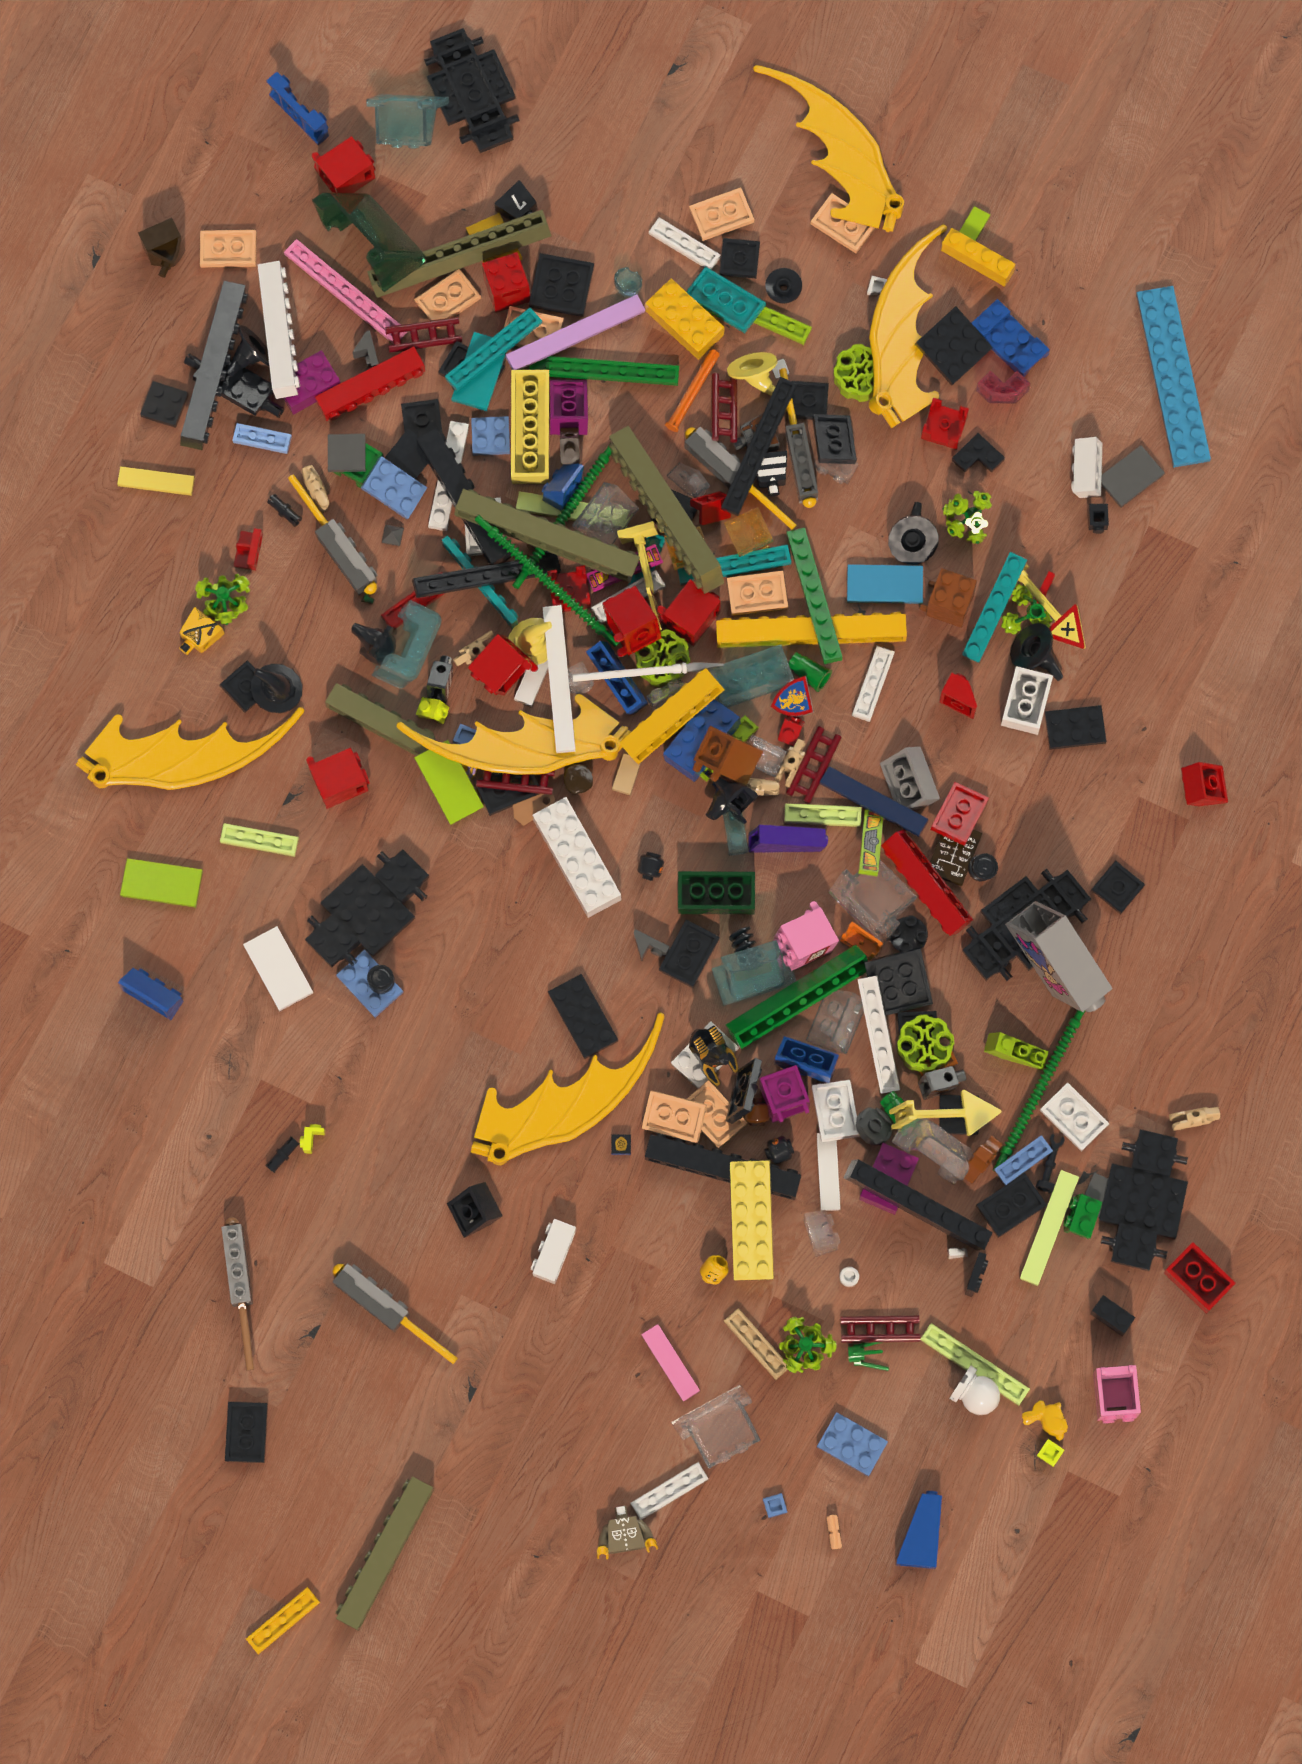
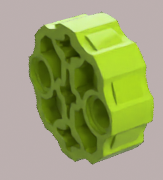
(842, 373)
(679, 649)
(942, 1052)

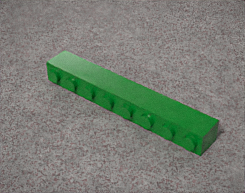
(797, 997)

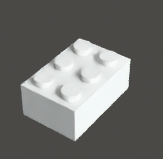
(1026, 700)

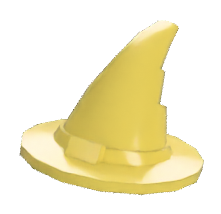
(754, 370)
(530, 638)

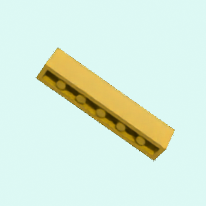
(671, 716)

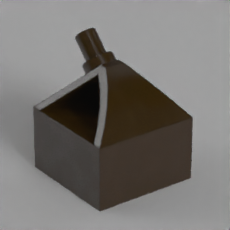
(163, 245)

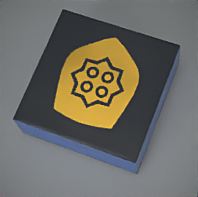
(620, 1144)

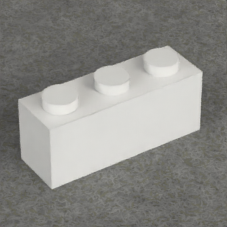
(1087, 467)
(553, 1251)

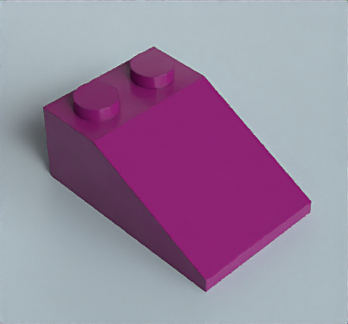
(568, 405)

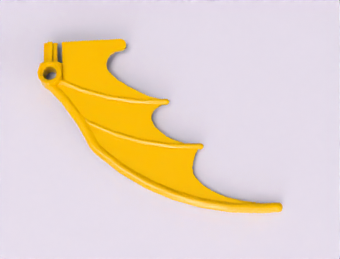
(852, 156)
(894, 340)
(534, 746)
(170, 761)
(556, 1112)

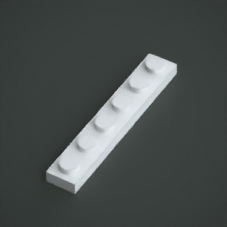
(442, 504)
(879, 1034)

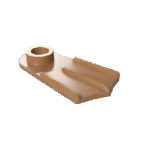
(524, 810)

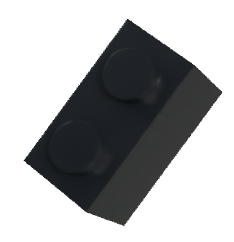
(1112, 1315)

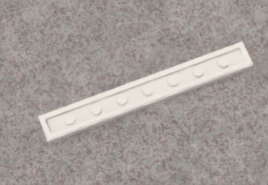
(559, 680)

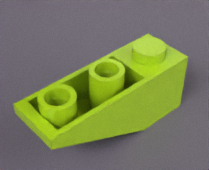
(1015, 1050)

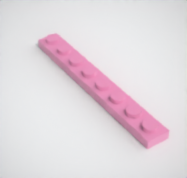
(341, 288)

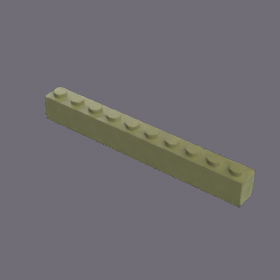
(473, 249)
(548, 536)

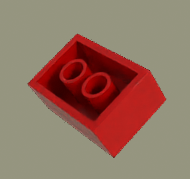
(1199, 1277)

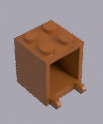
(950, 597)
(726, 756)

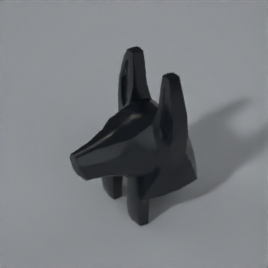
(376, 642)
(730, 797)

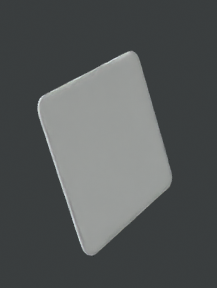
(781, 364)

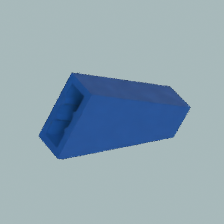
(922, 1538)

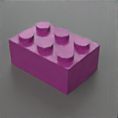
(315, 378)
(896, 1165)

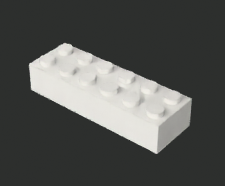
(577, 857)

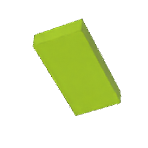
(975, 223)

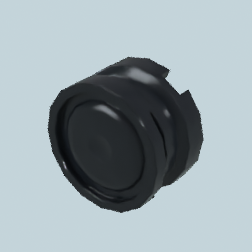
(982, 867)
(380, 979)

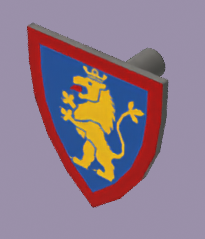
(794, 698)

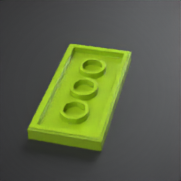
(449, 785)
(161, 883)

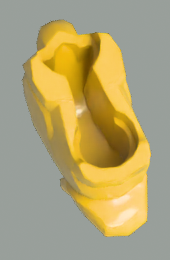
(1050, 1418)

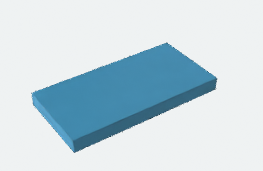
(885, 584)

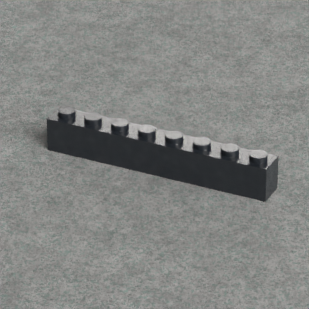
(453, 481)
(713, 1163)
(918, 1205)

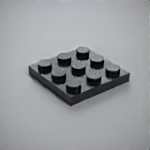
(561, 285)
(953, 345)
(901, 980)

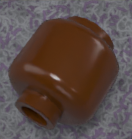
(759, 1113)

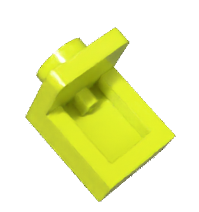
(432, 709)
(306, 1141)

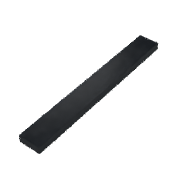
(759, 446)
(478, 577)

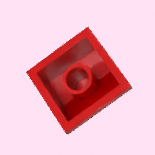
(959, 695)
(1204, 784)

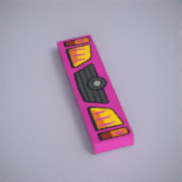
(600, 580)

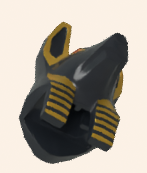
(711, 1052)

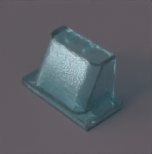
(405, 118)
(752, 973)

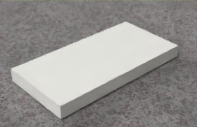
(278, 968)

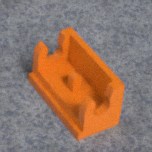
(866, 942)

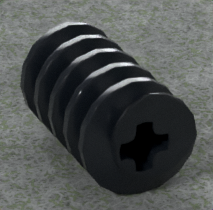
(741, 939)

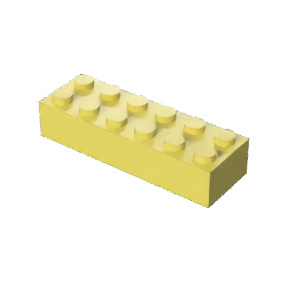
(530, 426)
(752, 1220)

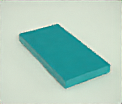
(726, 299)
(480, 389)

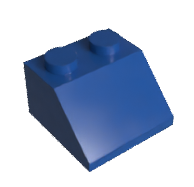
(562, 485)

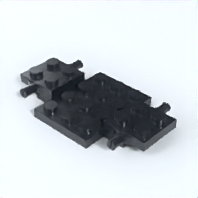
(474, 89)
(367, 909)
(996, 946)
(1144, 1200)

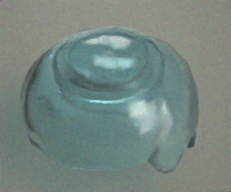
(627, 282)

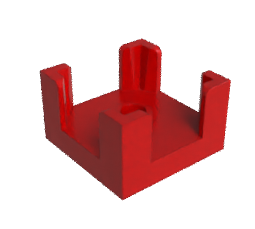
(944, 424)
(575, 584)

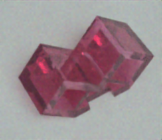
(996, 391)

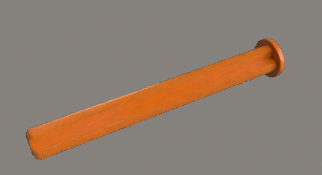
(692, 391)

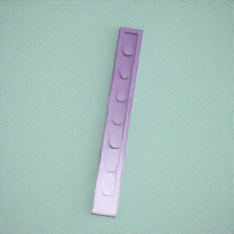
(575, 333)

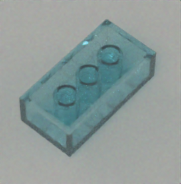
(752, 676)

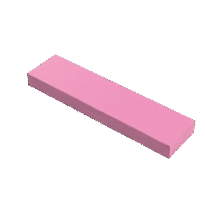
(670, 1363)

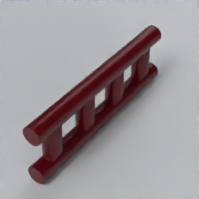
(430, 325)
(716, 415)
(816, 776)
(523, 787)
(888, 1337)

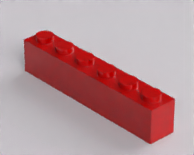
(370, 384)
(926, 882)

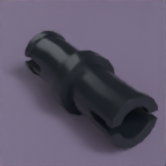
(284, 510)
(282, 1154)

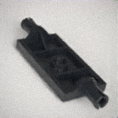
(244, 389)

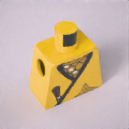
(199, 632)

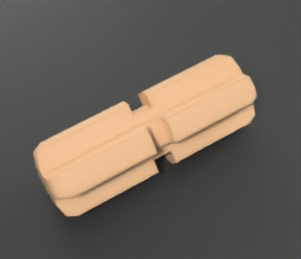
(833, 1527)

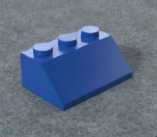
(151, 992)
(808, 1058)

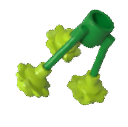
(1035, 611)

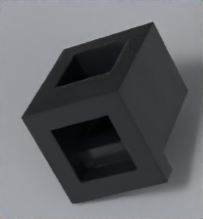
(1100, 512)

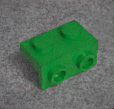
(1082, 1215)

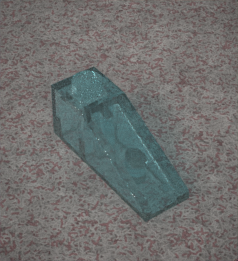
(735, 835)

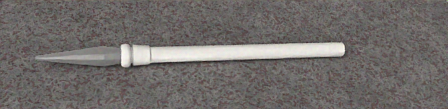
(675, 668)

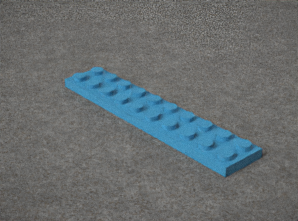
(1173, 376)

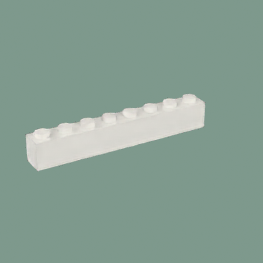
(278, 330)

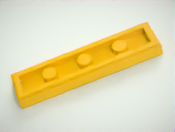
(282, 1620)

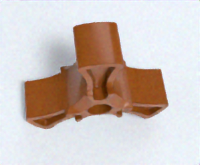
(982, 1158)

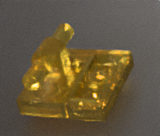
(749, 532)

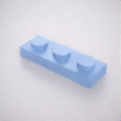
(262, 438)

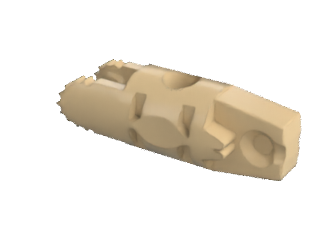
(315, 487)
(466, 654)
(796, 755)
(763, 787)
(1194, 1117)

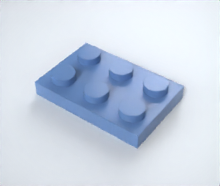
(393, 487)
(356, 981)
(852, 1444)

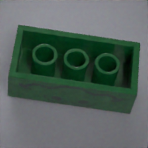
(716, 892)

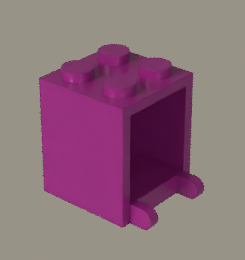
(784, 1094)

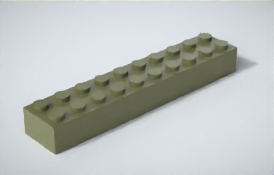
(666, 510)

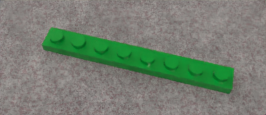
(609, 370)
(814, 596)

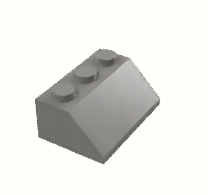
(910, 779)

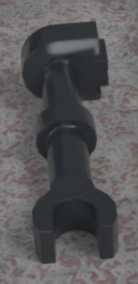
(1044, 1184)

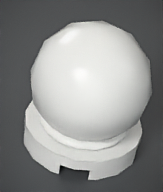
(977, 1393)

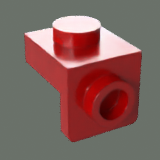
(791, 730)

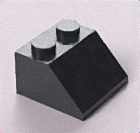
(474, 1209)

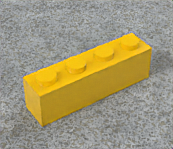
(978, 257)

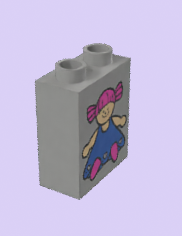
(1060, 957)

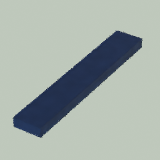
(874, 801)

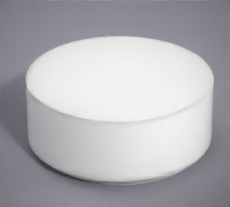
(849, 1276)

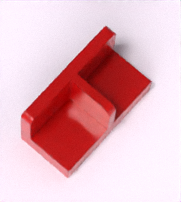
(710, 507)
(248, 549)

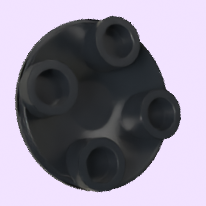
(909, 934)

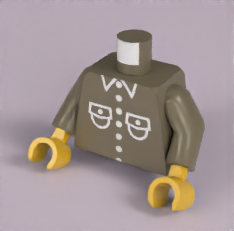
(624, 1535)

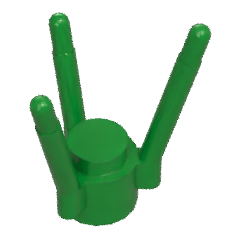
(858, 1353)

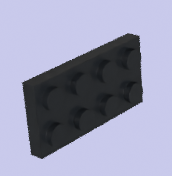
(583, 1016)

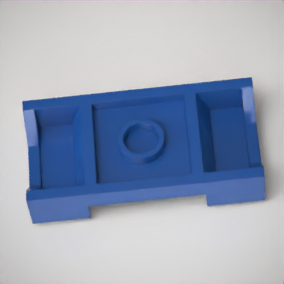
(311, 123)
(1010, 338)

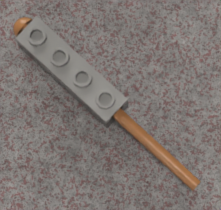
(238, 1279)

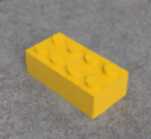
(684, 319)

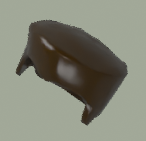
(577, 779)

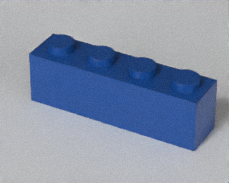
(623, 688)

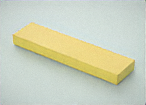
(156, 481)

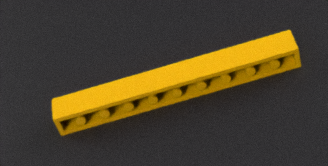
(800, 631)

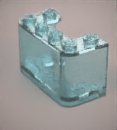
(423, 626)

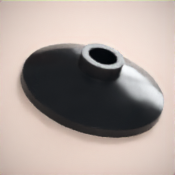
(783, 277)

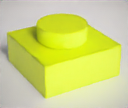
(1050, 1453)

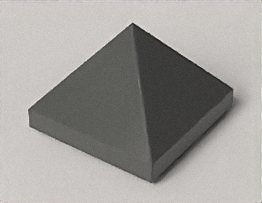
(392, 535)

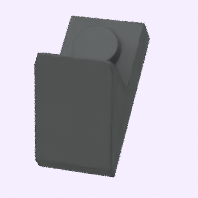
(366, 348)
(646, 942)

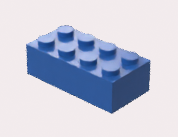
(686, 744)

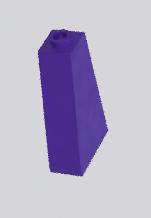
(786, 839)

